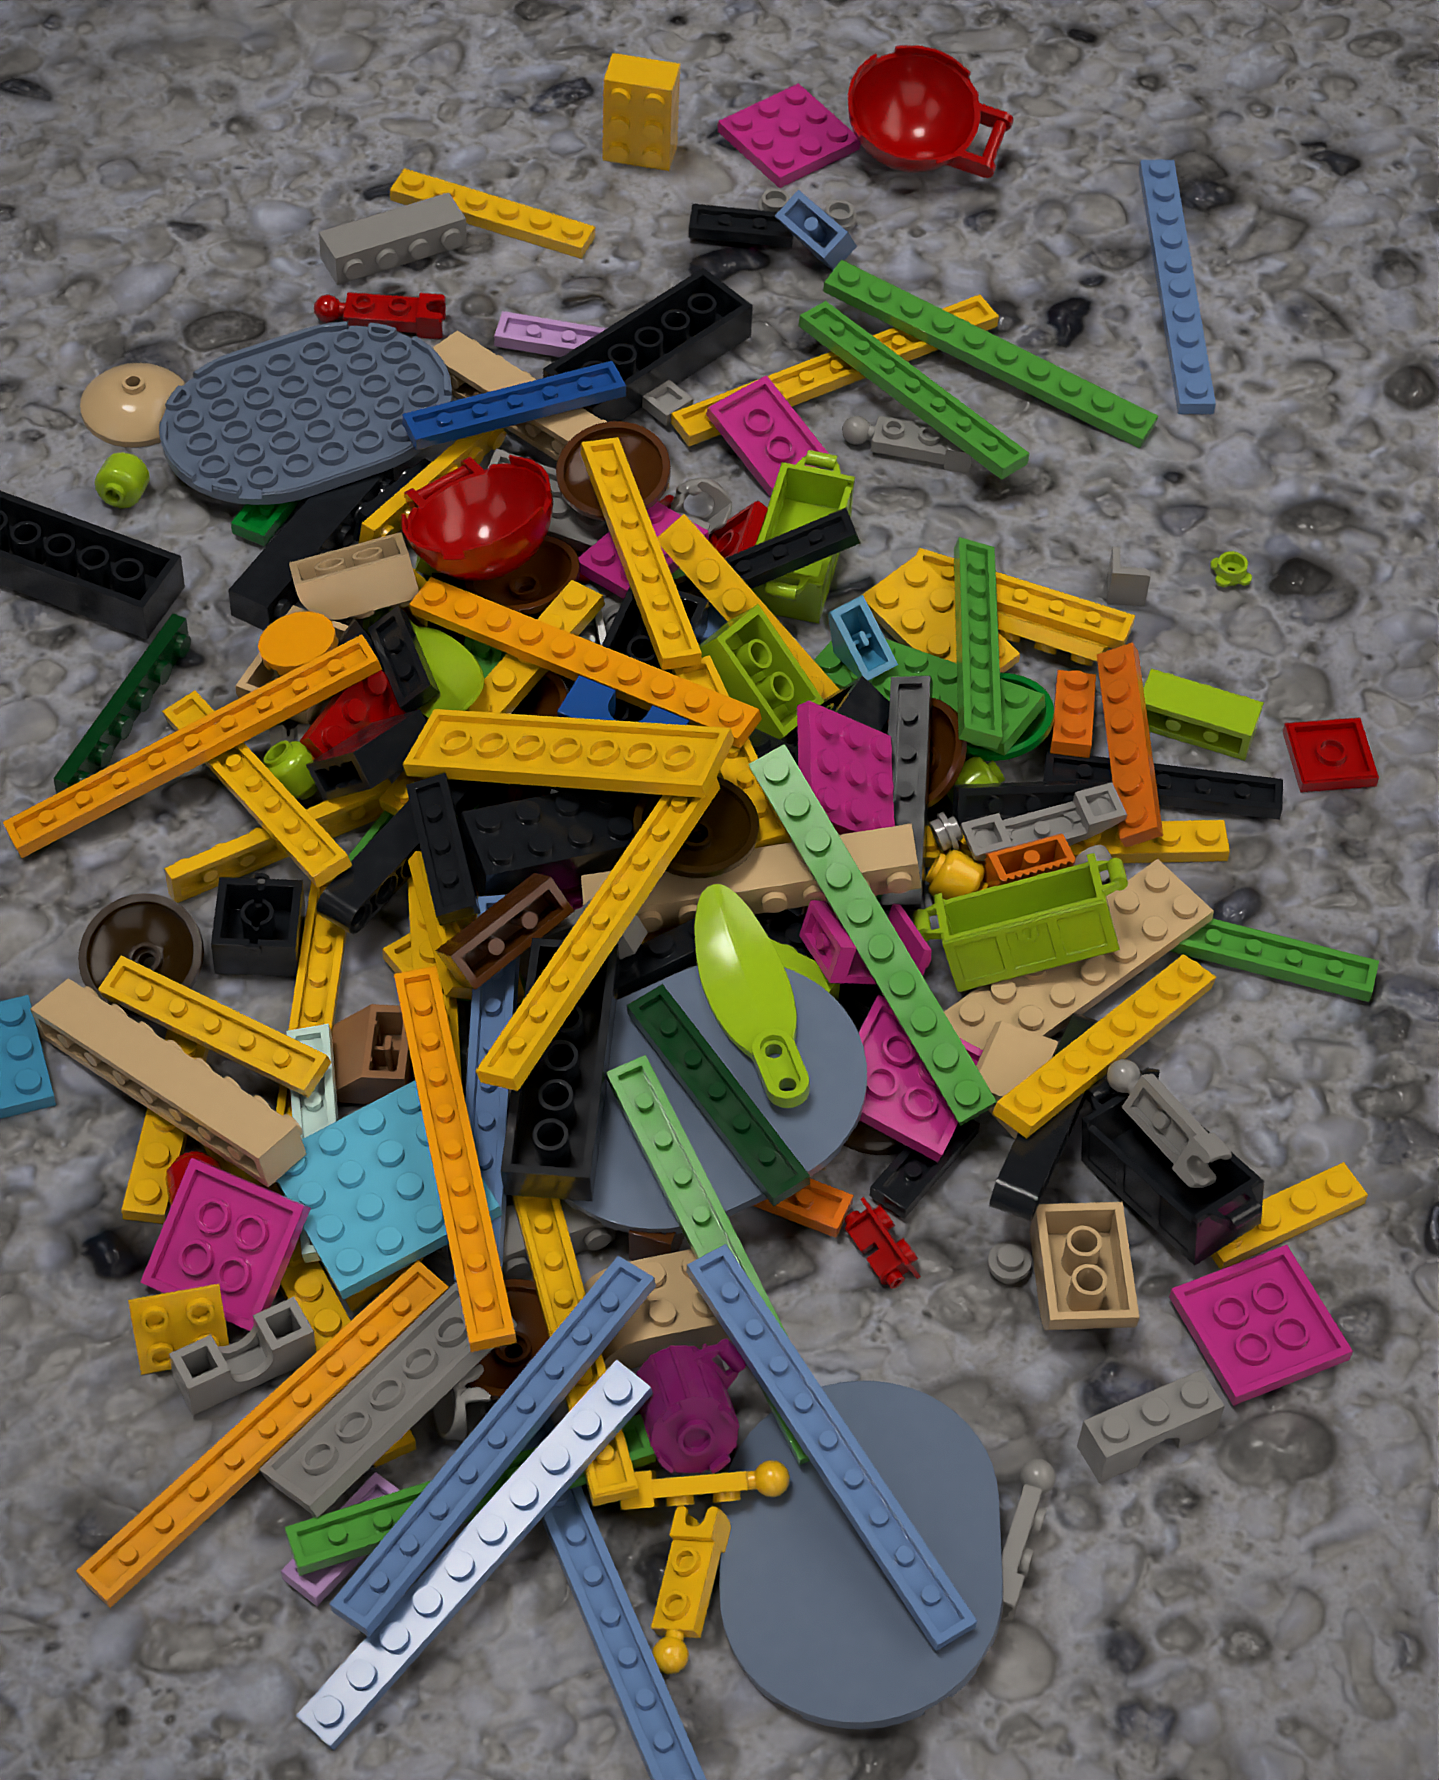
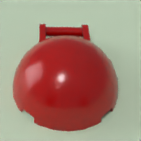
(922, 112)
(480, 520)

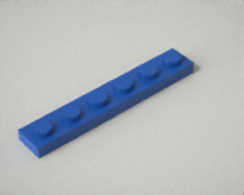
(513, 405)

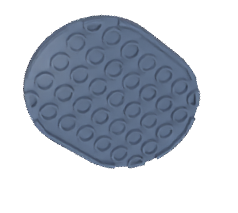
(301, 412)
(814, 1131)
(809, 1599)

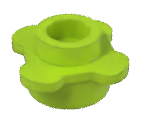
(1231, 569)

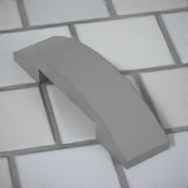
(1084, 817)

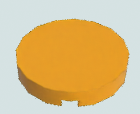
(296, 640)

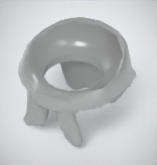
(722, 504)
(461, 1408)

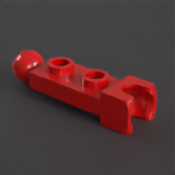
(407, 314)

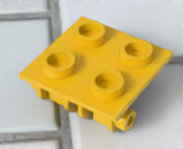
(174, 1321)

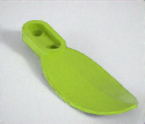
(451, 664)
(749, 992)

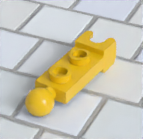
(769, 1478)
(687, 1584)

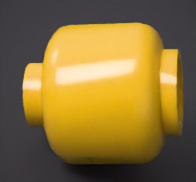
(955, 875)

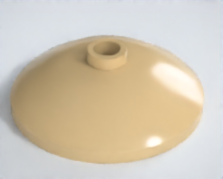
(128, 403)

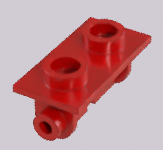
(872, 1229)

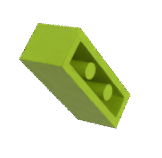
(1201, 714)

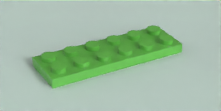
(1018, 703)

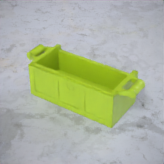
(797, 499)
(1026, 923)

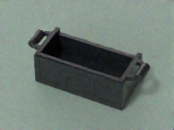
(1136, 1169)

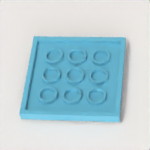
(371, 1192)

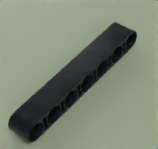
(383, 864)
(1035, 1158)

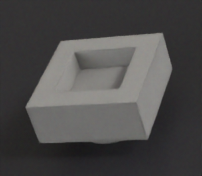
(665, 400)

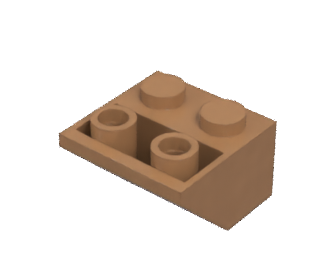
(370, 1054)

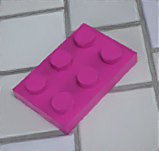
(763, 430)
(602, 560)

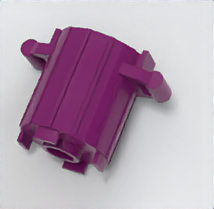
(690, 1409)

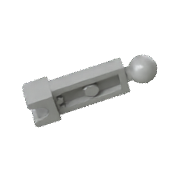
(908, 441)
(1168, 1124)
(1037, 1479)

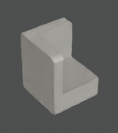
(1126, 584)

